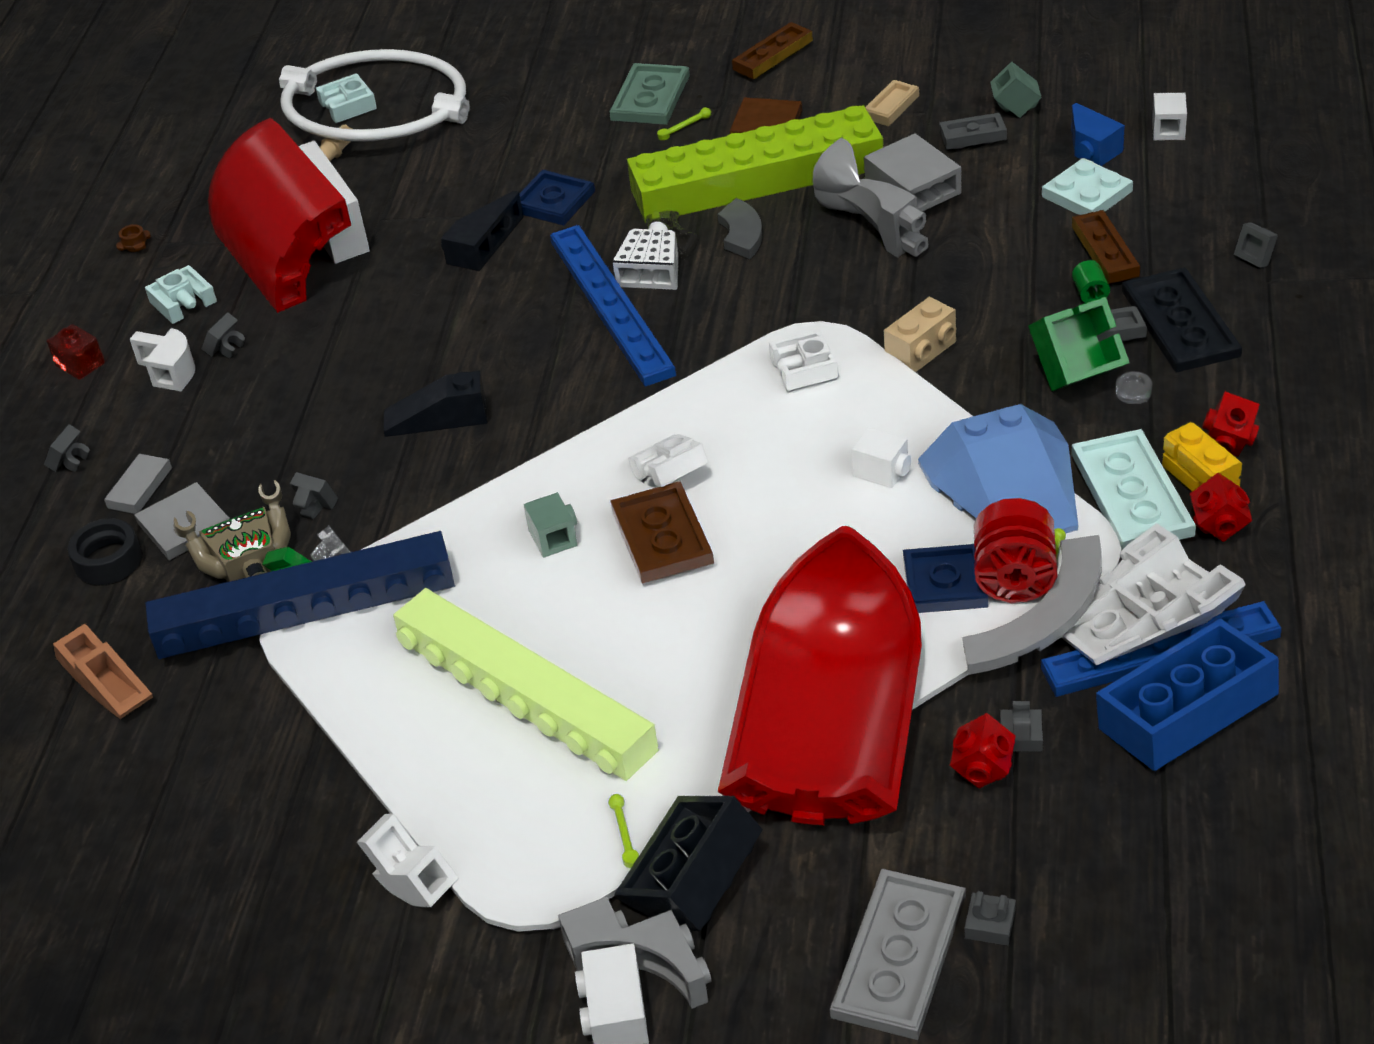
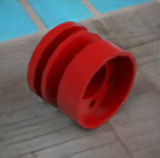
(1015, 550)

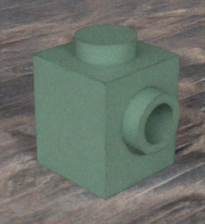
(1015, 90)
(551, 524)

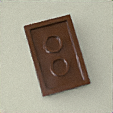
(661, 532)

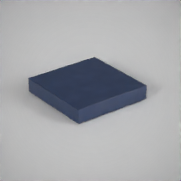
(555, 197)
(943, 578)

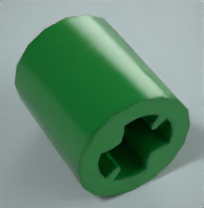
(1090, 281)

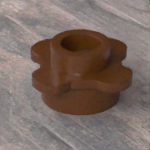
(132, 238)

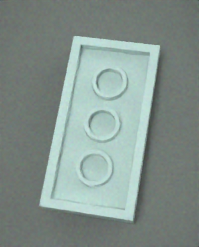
(1131, 486)

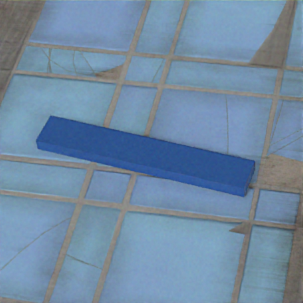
(1075, 672)

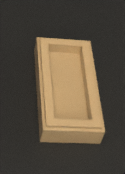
(892, 102)

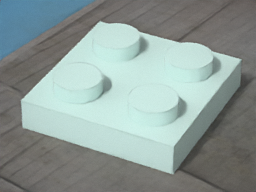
(1087, 188)

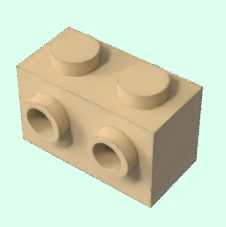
(921, 333)

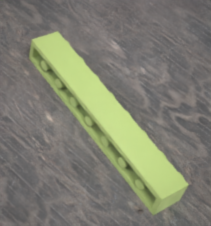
(527, 684)

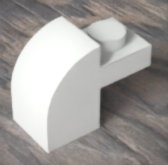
(165, 357)
(406, 870)

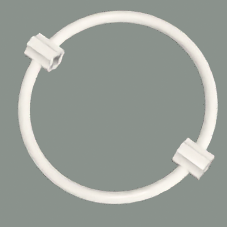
(303, 81)

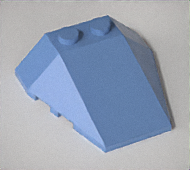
(1004, 458)

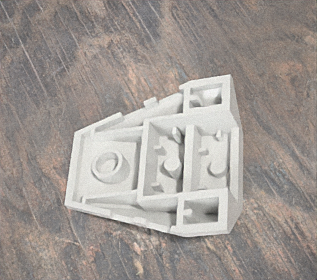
(1151, 598)

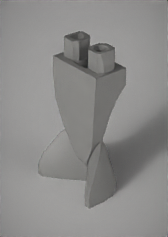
(881, 203)

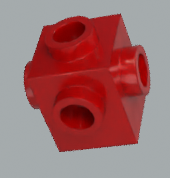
(1232, 422)
(1220, 507)
(983, 751)

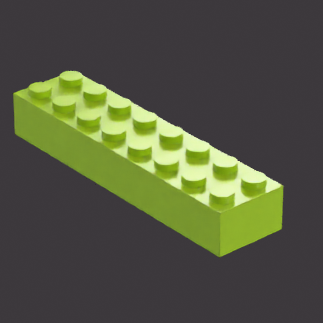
(746, 162)

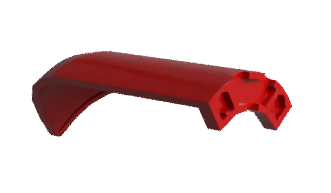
(274, 211)
(827, 688)

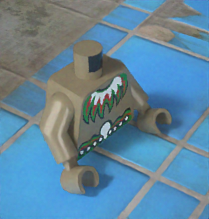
(239, 544)

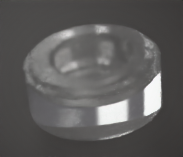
(1133, 387)

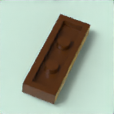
(772, 50)
(1106, 246)

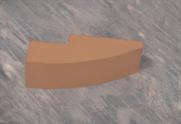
(101, 671)

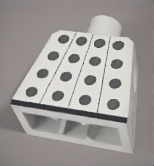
(648, 259)

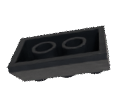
(690, 859)

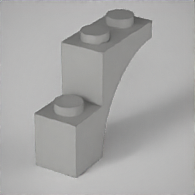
(659, 945)

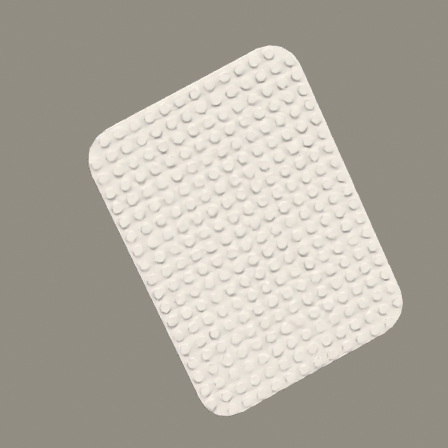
(519, 808)

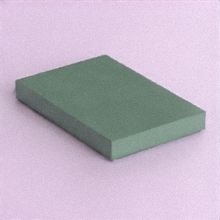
(649, 93)

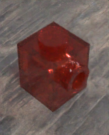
(75, 351)

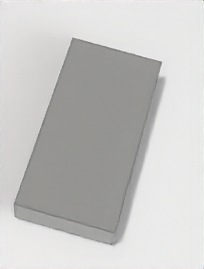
(138, 483)

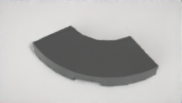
(743, 228)

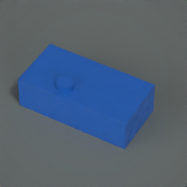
(1187, 693)

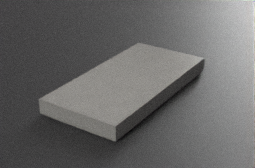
(898, 954)

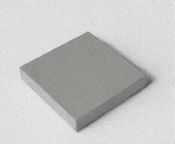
(158, 519)

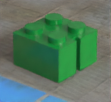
(1071, 346)

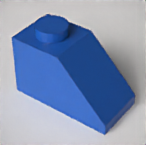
(1095, 135)

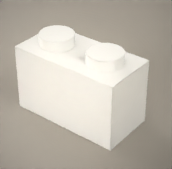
(613, 996)

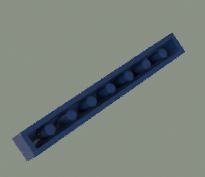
(298, 594)

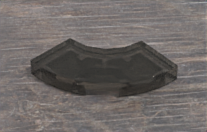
(685, 240)

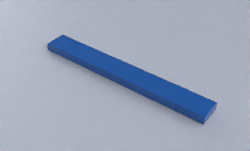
(613, 306)

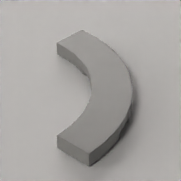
(1047, 619)

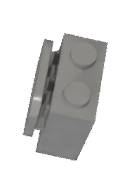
(917, 169)

